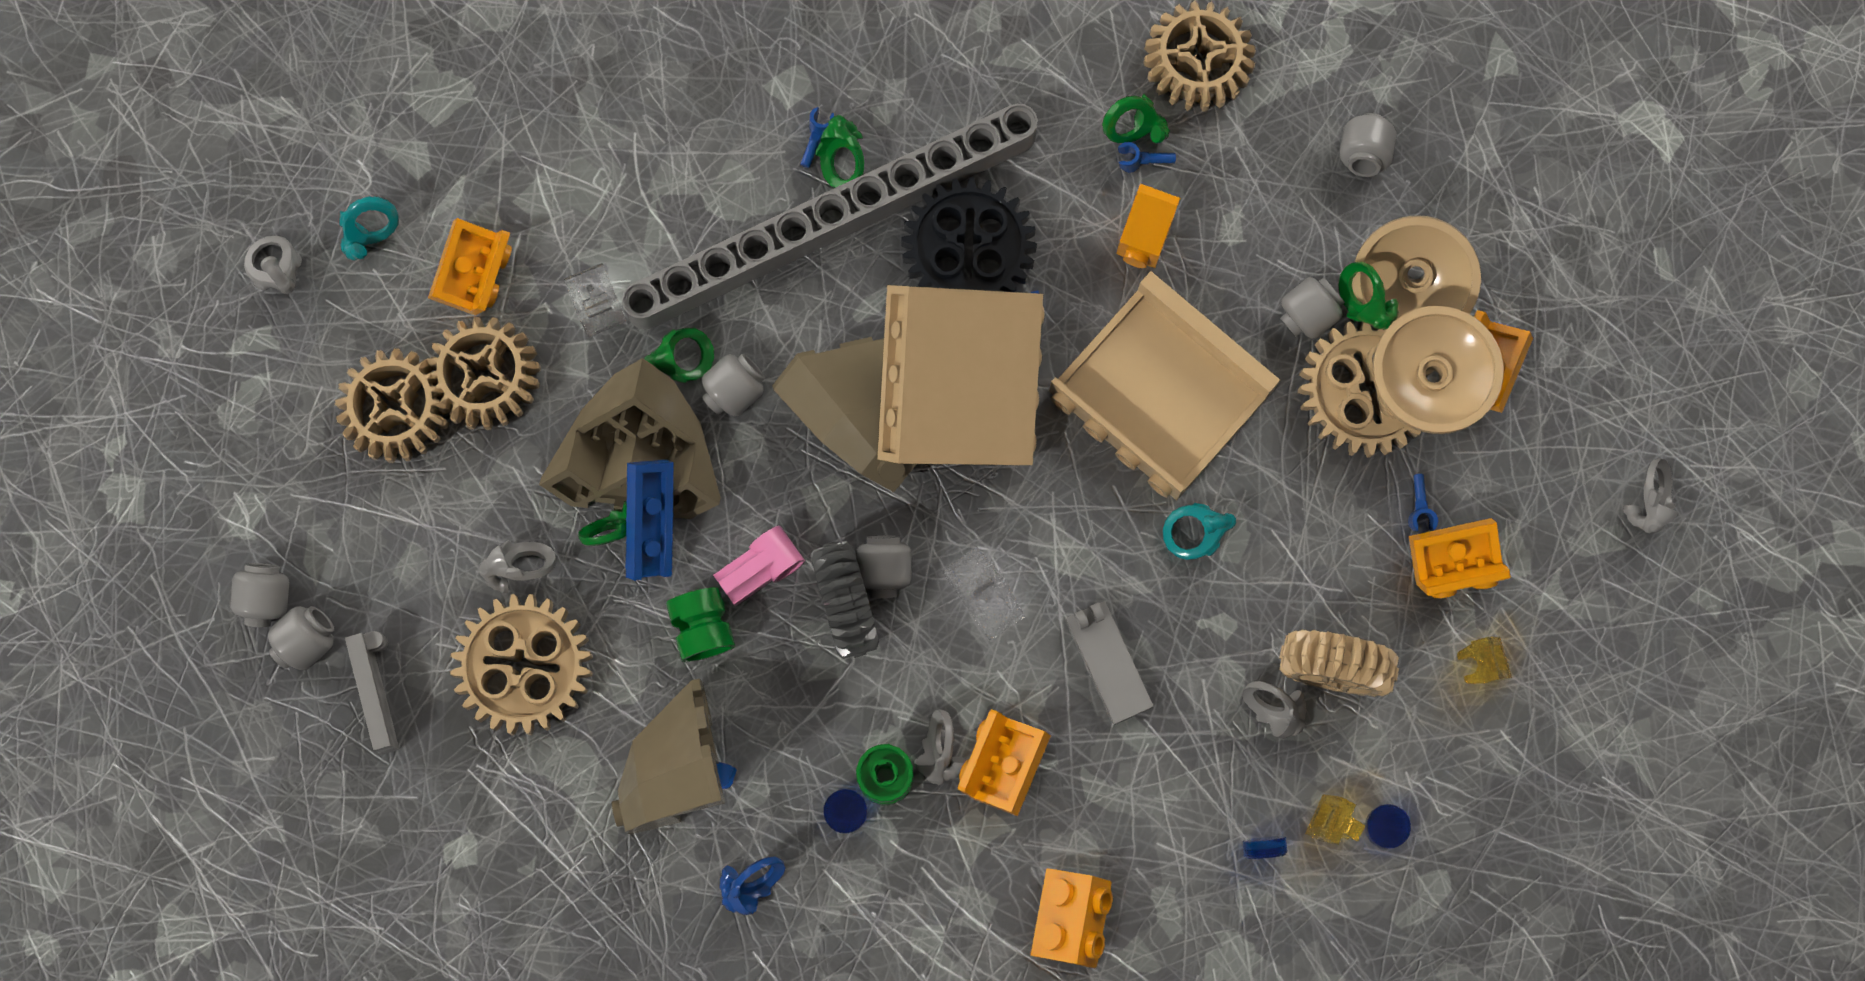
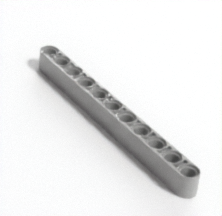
(820, 233)

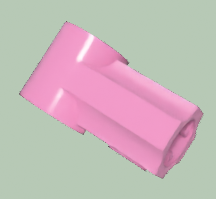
(768, 560)

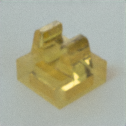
(1490, 660)
(1334, 821)

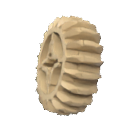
(1231, 49)
(489, 358)
(384, 419)
(1339, 663)

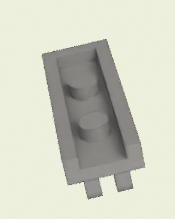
(1109, 662)
(371, 689)

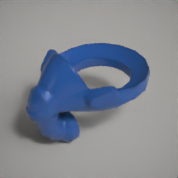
(743, 896)

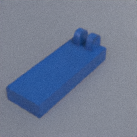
(649, 519)

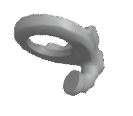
(275, 274)
(1657, 504)
(501, 559)
(1283, 721)
(934, 761)

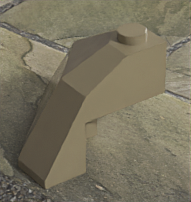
(840, 403)
(633, 420)
(670, 766)

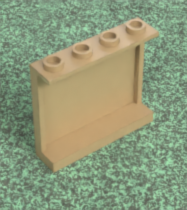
(960, 376)
(1163, 387)

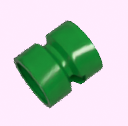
(700, 624)
(885, 774)

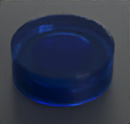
(845, 811)
(1387, 826)
(1265, 847)

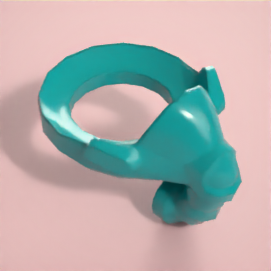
(357, 236)
(1214, 526)

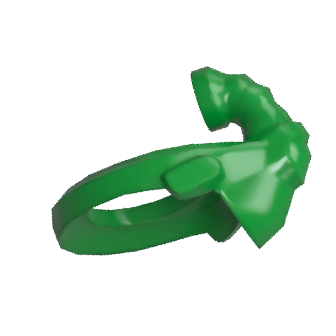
(1145, 120)
(837, 135)
(1376, 311)
(664, 359)
(615, 520)

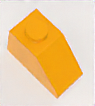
(1147, 227)

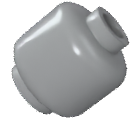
(1368, 144)
(1311, 308)
(733, 384)
(884, 565)
(259, 594)
(301, 637)

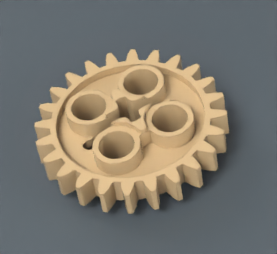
(1330, 397)
(528, 626)

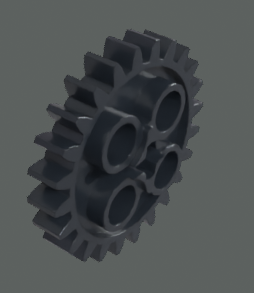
(1006, 246)

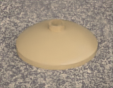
(1437, 247)
(1455, 348)

